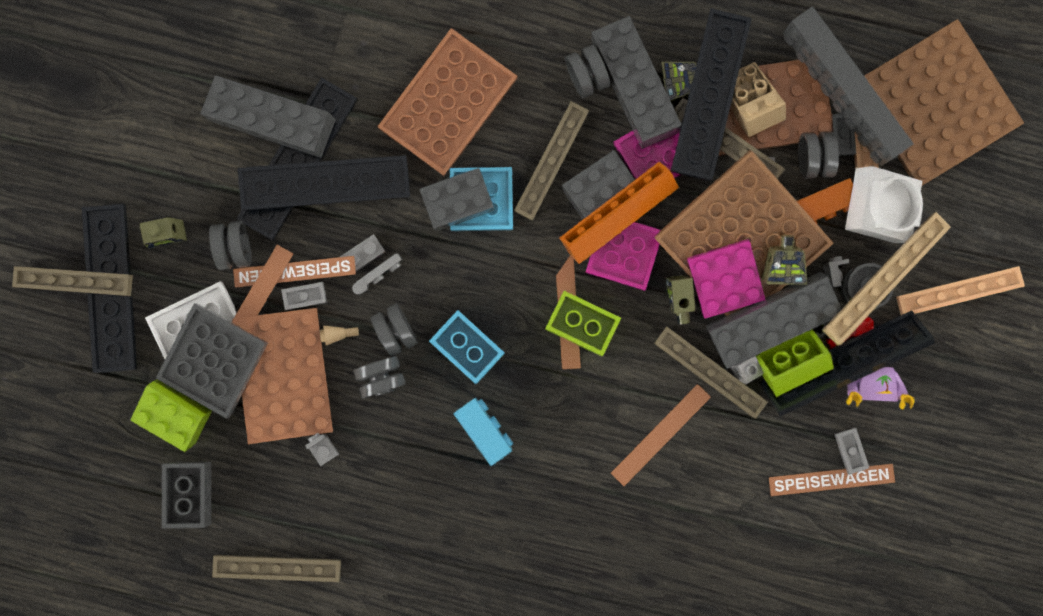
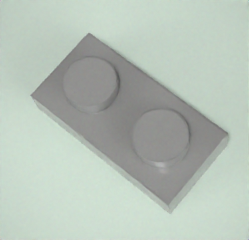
(365, 252)
(304, 296)
(851, 451)

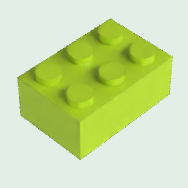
(583, 323)
(794, 362)
(171, 415)

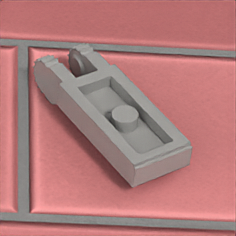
(376, 274)

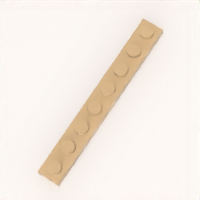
(886, 278)

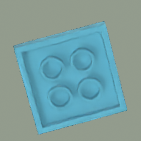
(499, 186)

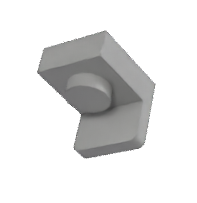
(832, 272)
(747, 370)
(322, 448)

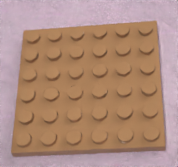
(943, 101)
(739, 207)

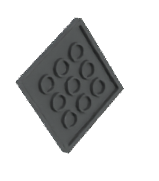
(211, 360)

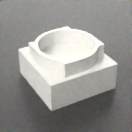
(884, 205)

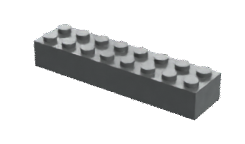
(846, 87)

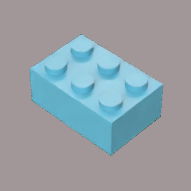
(467, 347)
(484, 430)

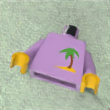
(879, 386)

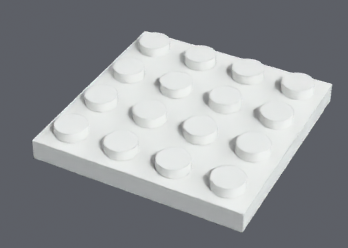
(169, 321)

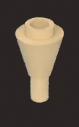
(333, 334)

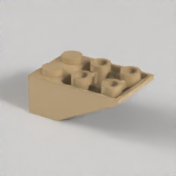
(756, 101)

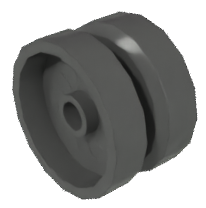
(587, 71)
(818, 155)
(230, 245)
(856, 278)
(392, 330)
(379, 377)

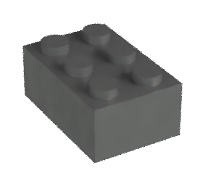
(597, 184)
(457, 199)
(186, 494)

